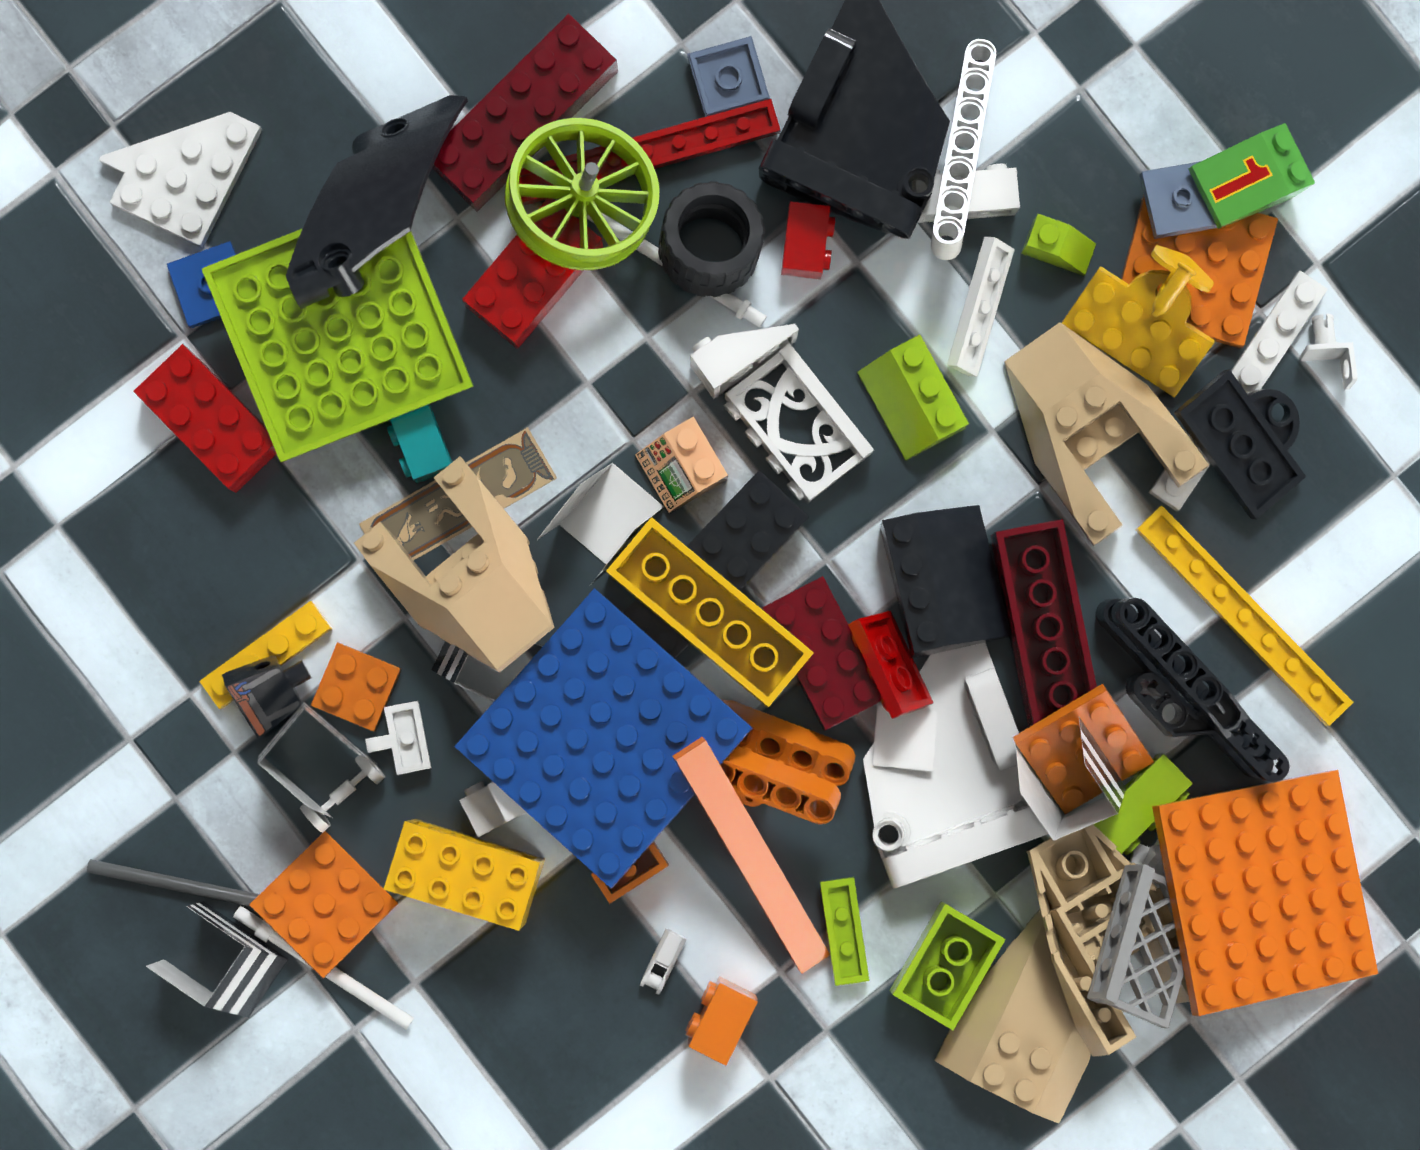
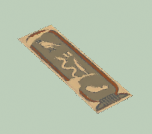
(432, 518)

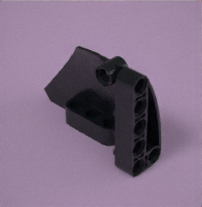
(861, 127)

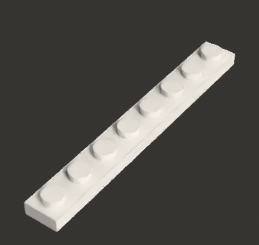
(1257, 363)

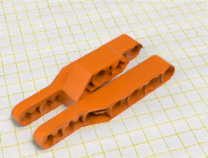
(766, 768)

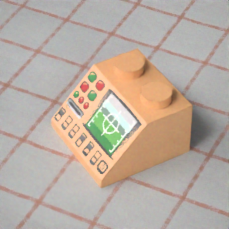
(681, 465)

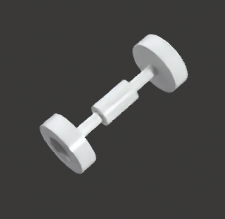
(343, 791)

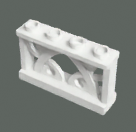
(800, 377)

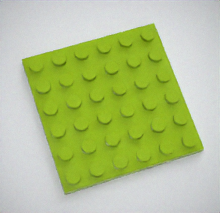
(342, 358)

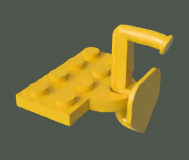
(1143, 325)

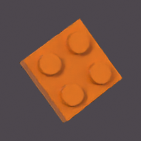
(356, 687)

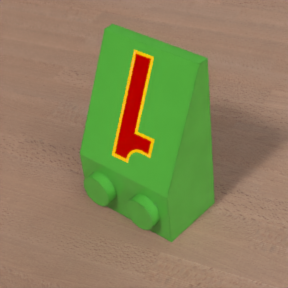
(1252, 176)

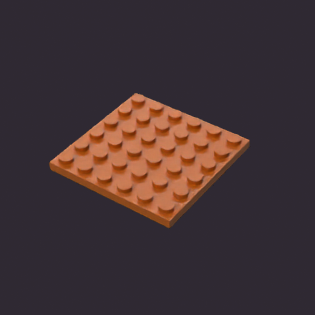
(1264, 891)

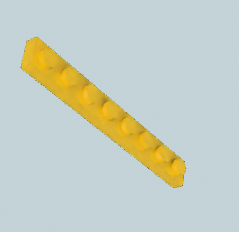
(1244, 616)

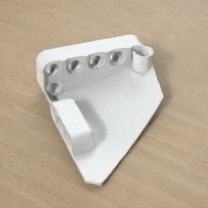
(973, 795)

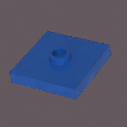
(192, 286)

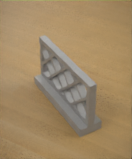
(1120, 942)

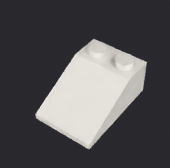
(735, 355)

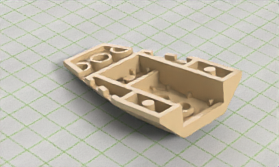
(1020, 1031)

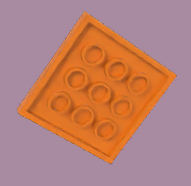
(1228, 255)

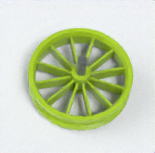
(581, 193)

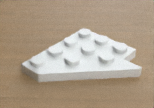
(184, 175)

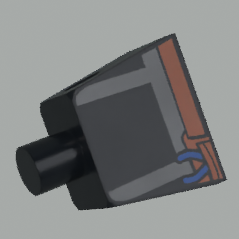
(266, 691)

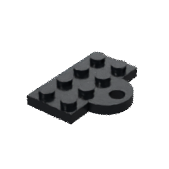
(1244, 440)

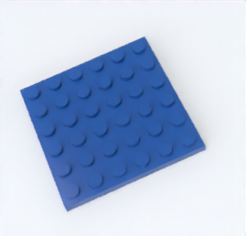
(593, 737)

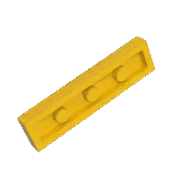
(283, 641)

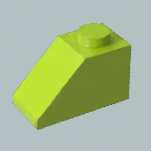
(1058, 245)

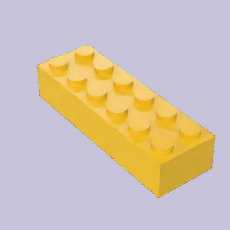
(709, 612)

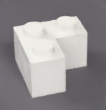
(489, 807)

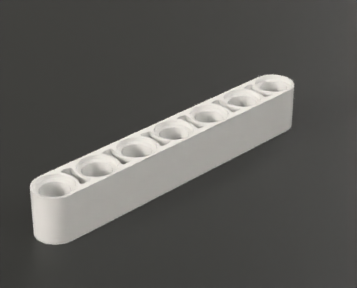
(963, 162)

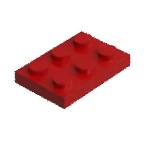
(890, 664)

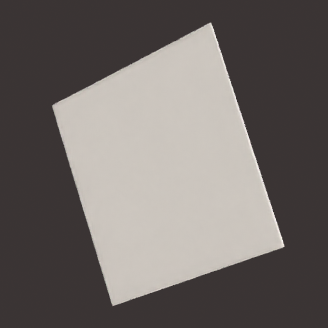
(905, 740)

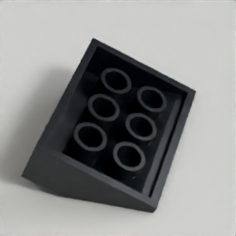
(944, 579)

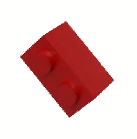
(806, 240)

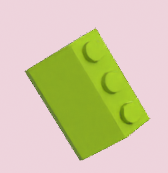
(913, 397)

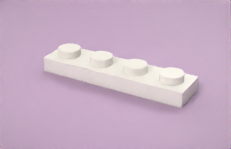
(980, 306)

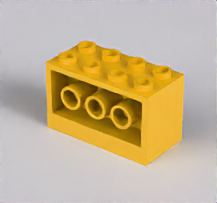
(464, 874)

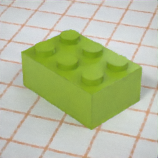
(947, 965)

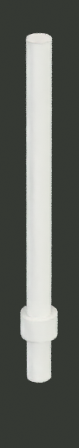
(265, 933)

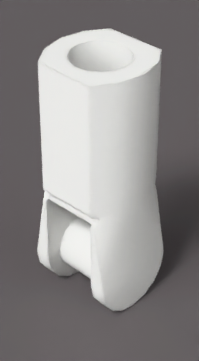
(665, 956)

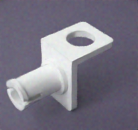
(1327, 349)

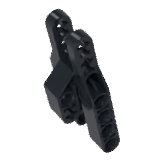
(1202, 709)

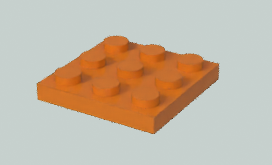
(1057, 754)
(323, 904)

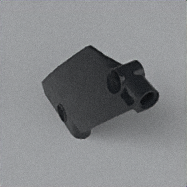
(368, 201)

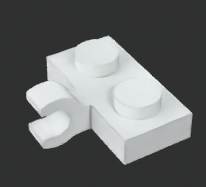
(405, 738)

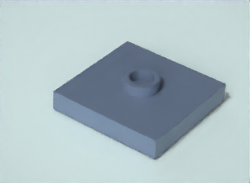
(728, 76)
(1174, 201)

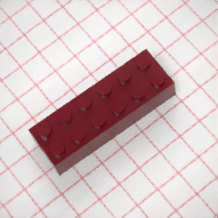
(540, 89)
(1043, 617)

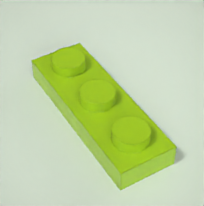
(844, 931)

